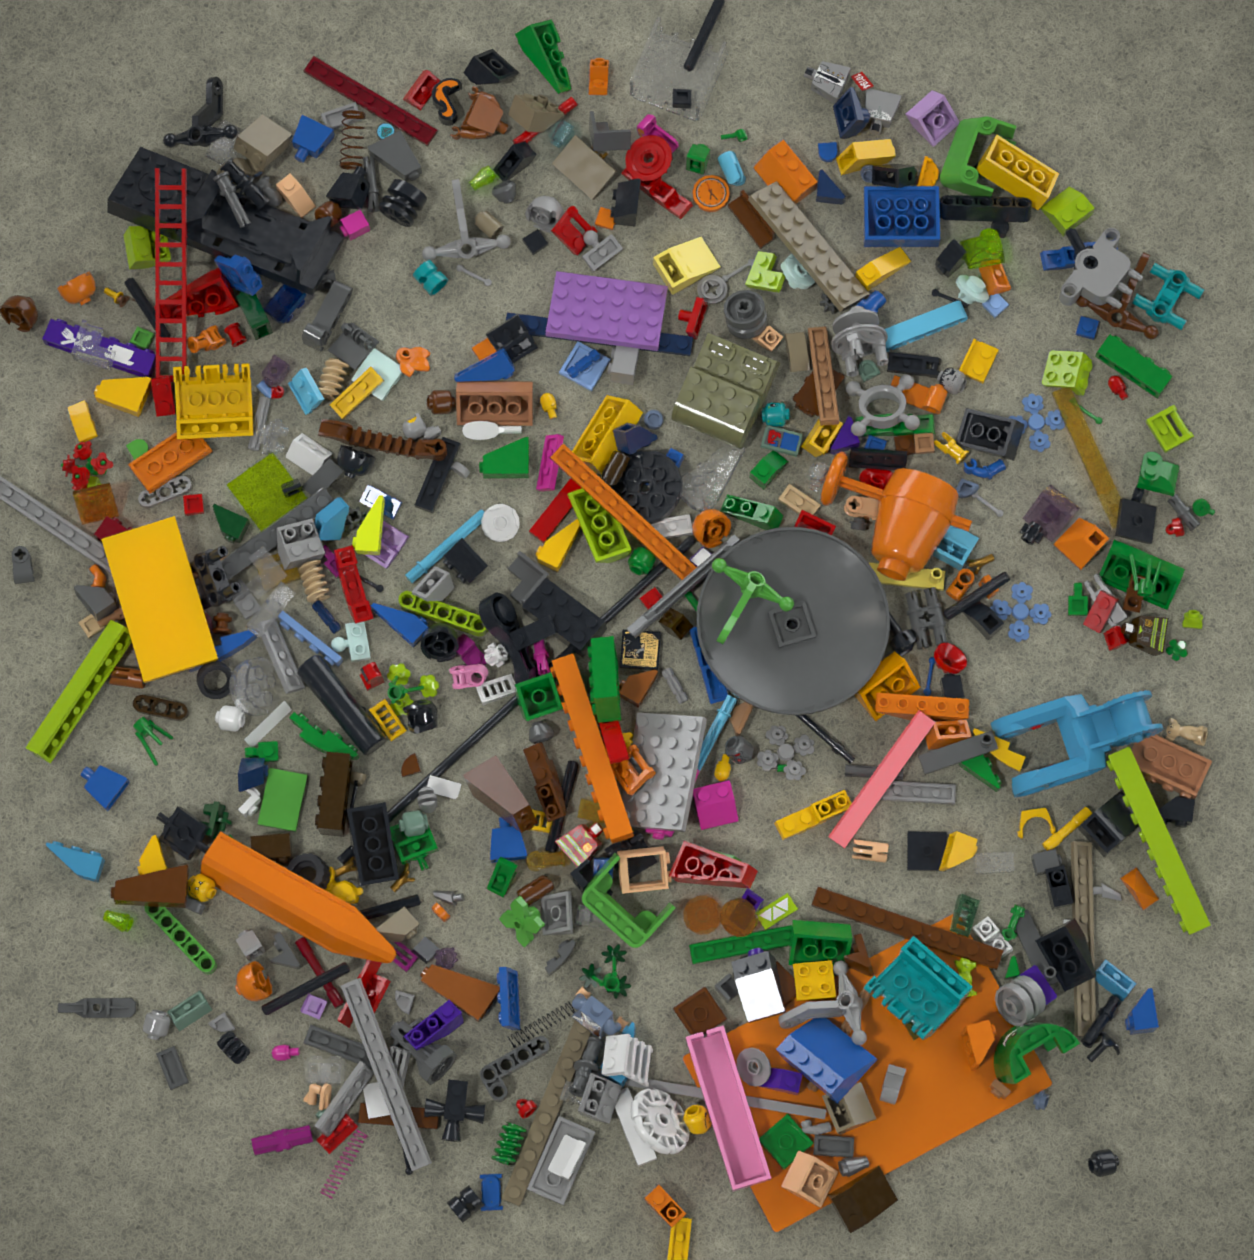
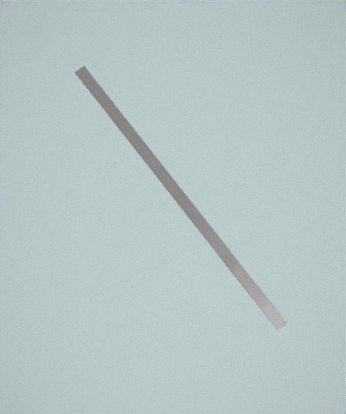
(752, 1101)

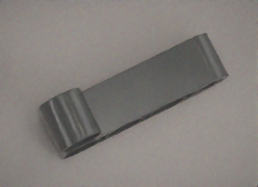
(318, 333)
(517, 1064)

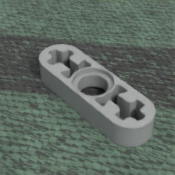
(176, 481)

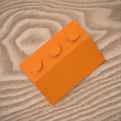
(786, 168)
(977, 1041)

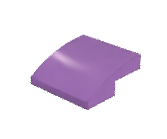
(391, 544)

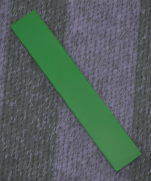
(738, 946)

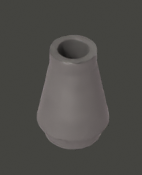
(852, 1165)

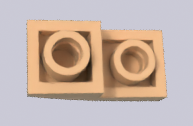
(768, 338)

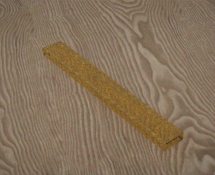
(1088, 453)

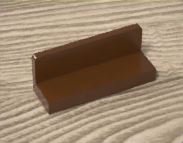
(751, 220)

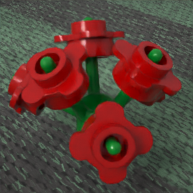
(82, 473)

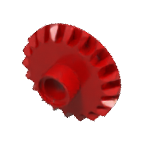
(644, 149)

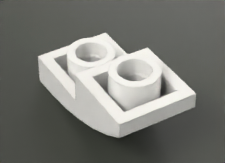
(991, 935)

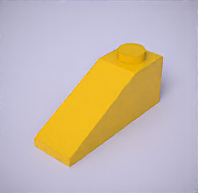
(882, 268)
(557, 547)

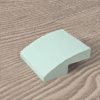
(385, 367)

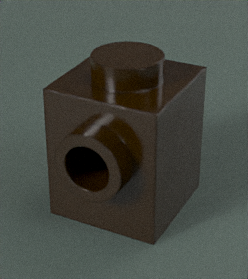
(675, 623)

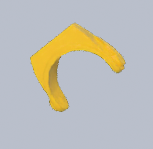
(1038, 812)

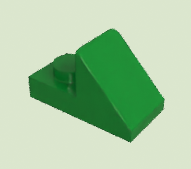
(502, 877)

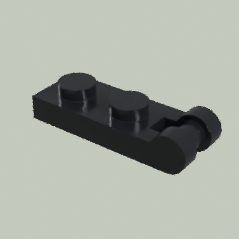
(913, 364)

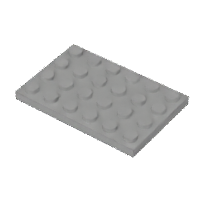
(673, 750)

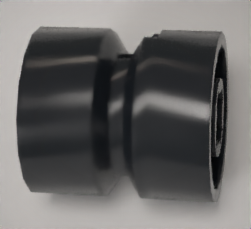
(465, 1203)

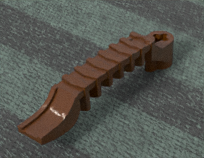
(346, 434)

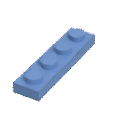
(316, 645)

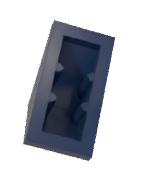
(828, 191)

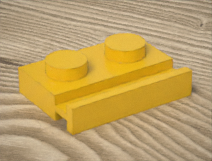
(978, 360)

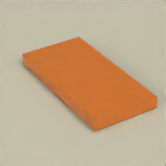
(168, 460)

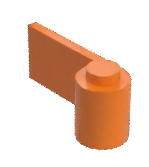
(922, 397)

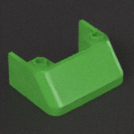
(956, 172)
(630, 929)

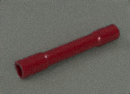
(308, 953)

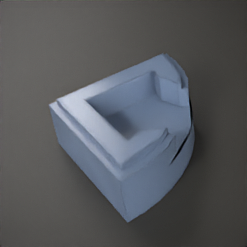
(966, 488)

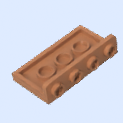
(1171, 766)

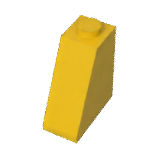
(865, 153)
(124, 394)

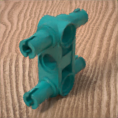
(1168, 296)

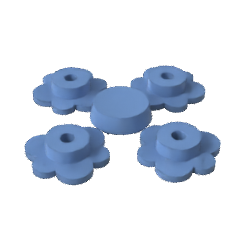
(1037, 422)
(1021, 611)

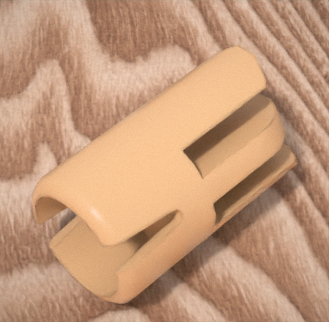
(875, 851)

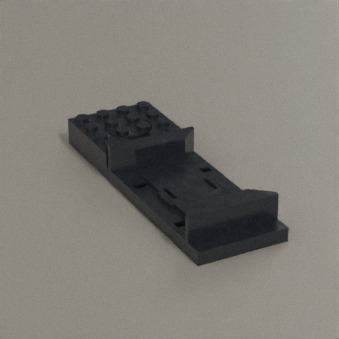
(268, 239)

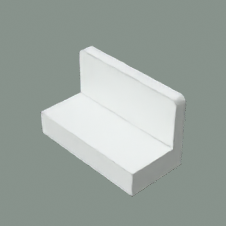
(307, 454)
(566, 1157)

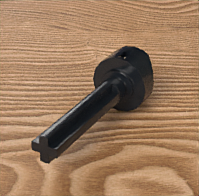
(901, 638)

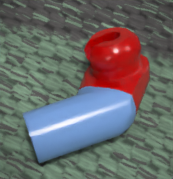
(270, 392)

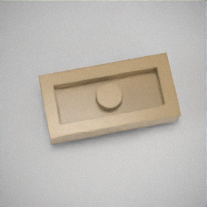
(798, 501)

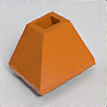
(1081, 542)

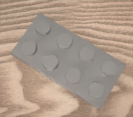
(547, 1183)

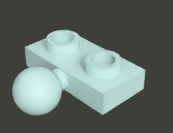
(355, 640)

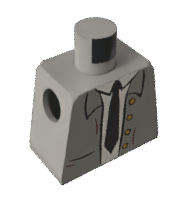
(828, 80)

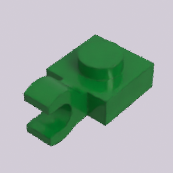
(1077, 604)
(265, 750)

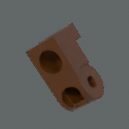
(1131, 600)

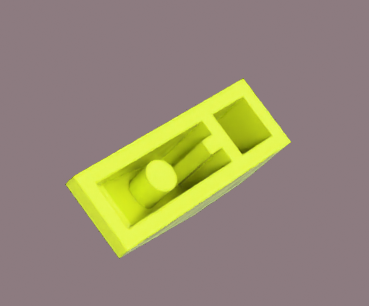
(370, 531)

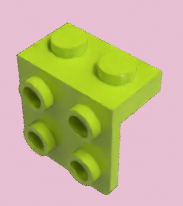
(1067, 370)

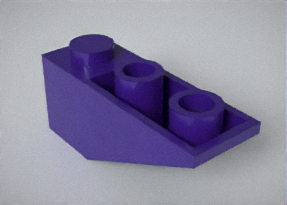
(435, 1026)

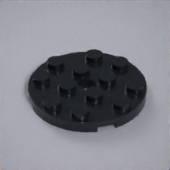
(663, 480)

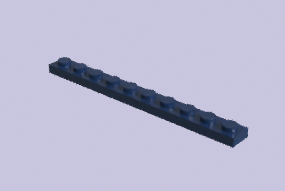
(668, 342)

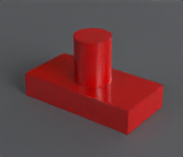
(694, 318)

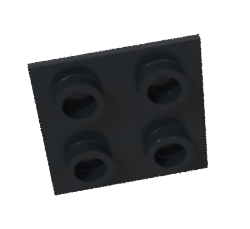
(635, 864)

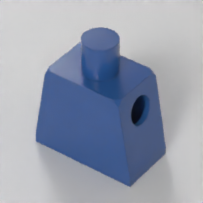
(311, 138)
(104, 785)
(507, 843)

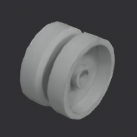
(1020, 1000)

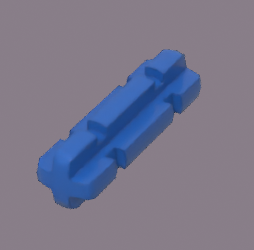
(583, 363)

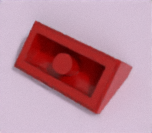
(421, 90)

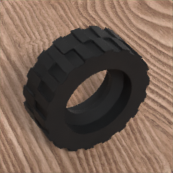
(314, 861)

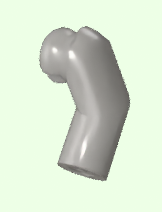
(816, 1129)

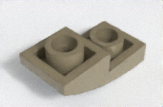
(797, 351)

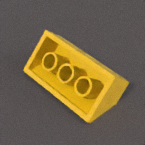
(1017, 172)
(598, 438)

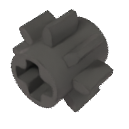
(830, 307)
(352, 512)

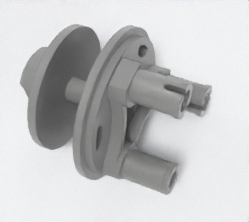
(859, 336)

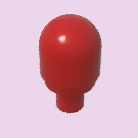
(1117, 386)

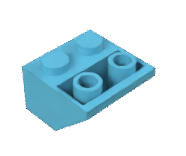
(955, 547)

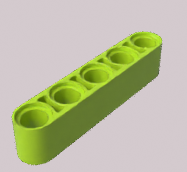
(436, 607)

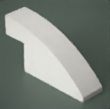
(641, 1151)

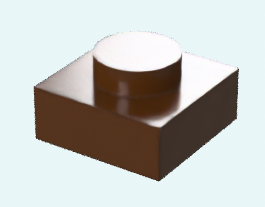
(905, 443)

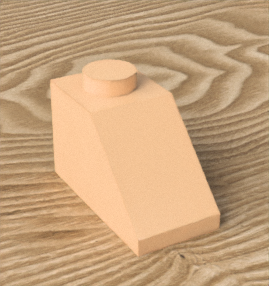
(295, 195)

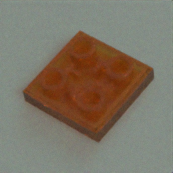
(95, 503)

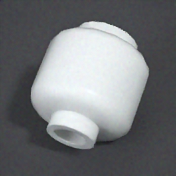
(230, 718)

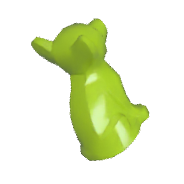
(964, 967)

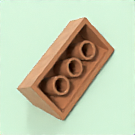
(495, 402)

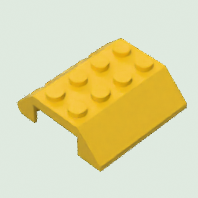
(213, 402)

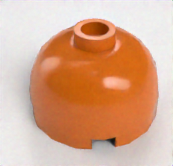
(78, 289)
(711, 527)
(252, 984)

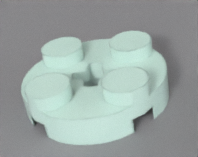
(791, 269)

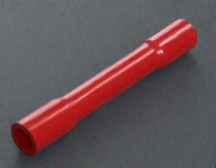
(565, 107)

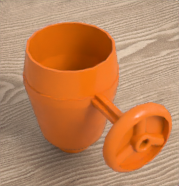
(909, 519)

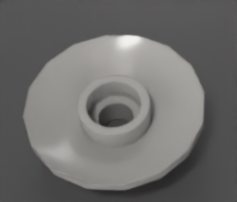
(749, 1071)

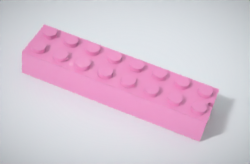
(728, 1108)

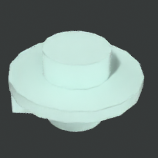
(972, 289)

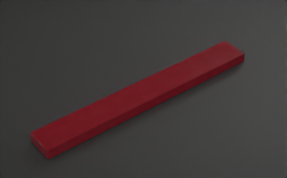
(370, 101)

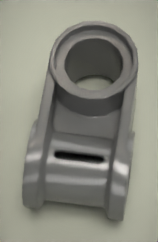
(22, 568)

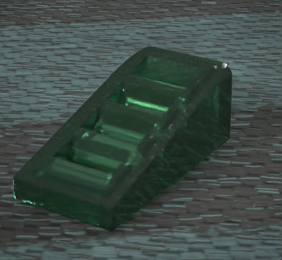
(961, 899)

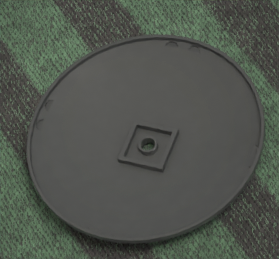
(837, 614)

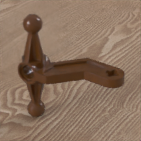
(1128, 320)

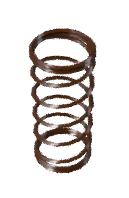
(346, 165)

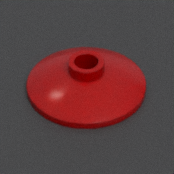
(875, 477)

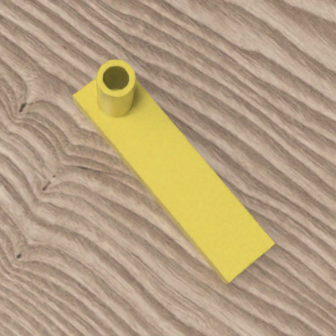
(924, 579)

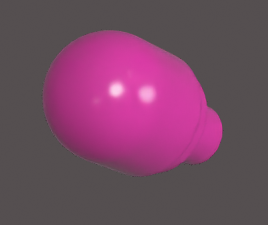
(284, 1052)

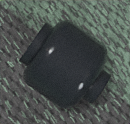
(1103, 1162)

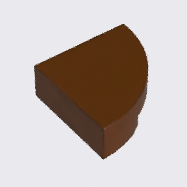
(410, 766)

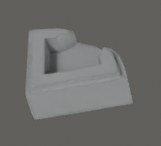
(404, 1001)
(222, 1023)

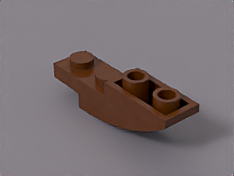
(547, 780)

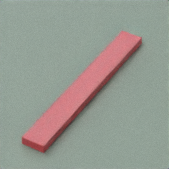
(881, 779)

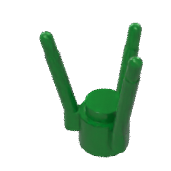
(1145, 587)
(145, 728)

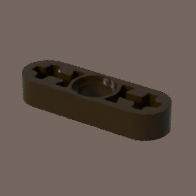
(175, 706)

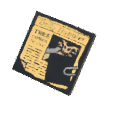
(640, 652)

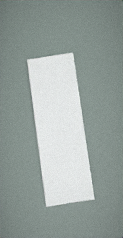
(268, 724)

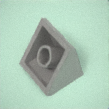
(557, 913)

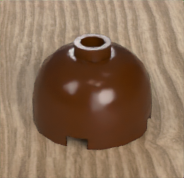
(20, 309)

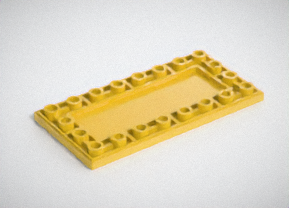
(159, 599)

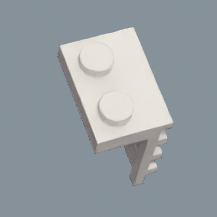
(627, 1058)

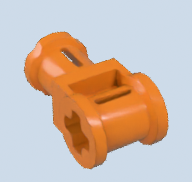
(208, 339)

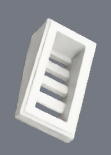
(486, 700)

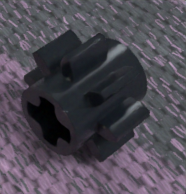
(1031, 533)

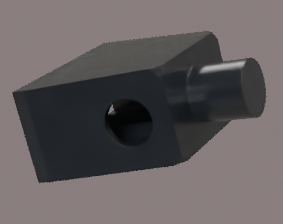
(902, 175)
(350, 189)

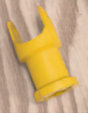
(952, 448)

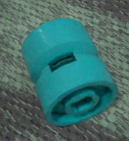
(428, 275)

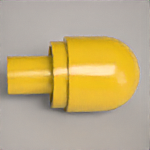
(548, 404)
(722, 768)

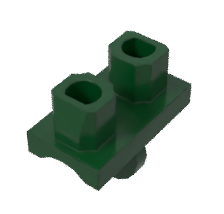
(218, 818)

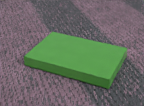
(282, 800)

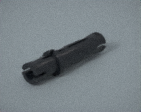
(1104, 1016)

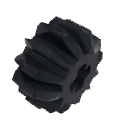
(233, 1047)

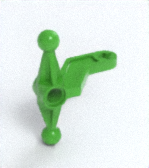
(752, 586)

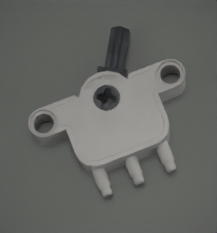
(1097, 270)

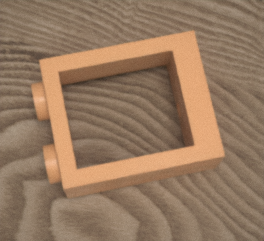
(627, 887)

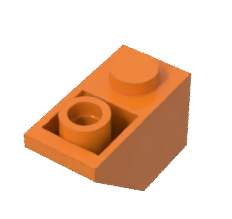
(665, 1206)

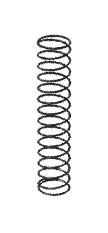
(514, 1046)

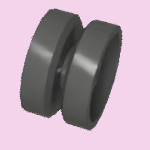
(745, 314)

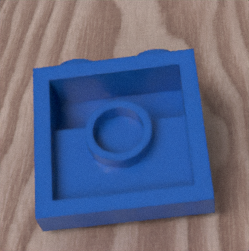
(239, 273)

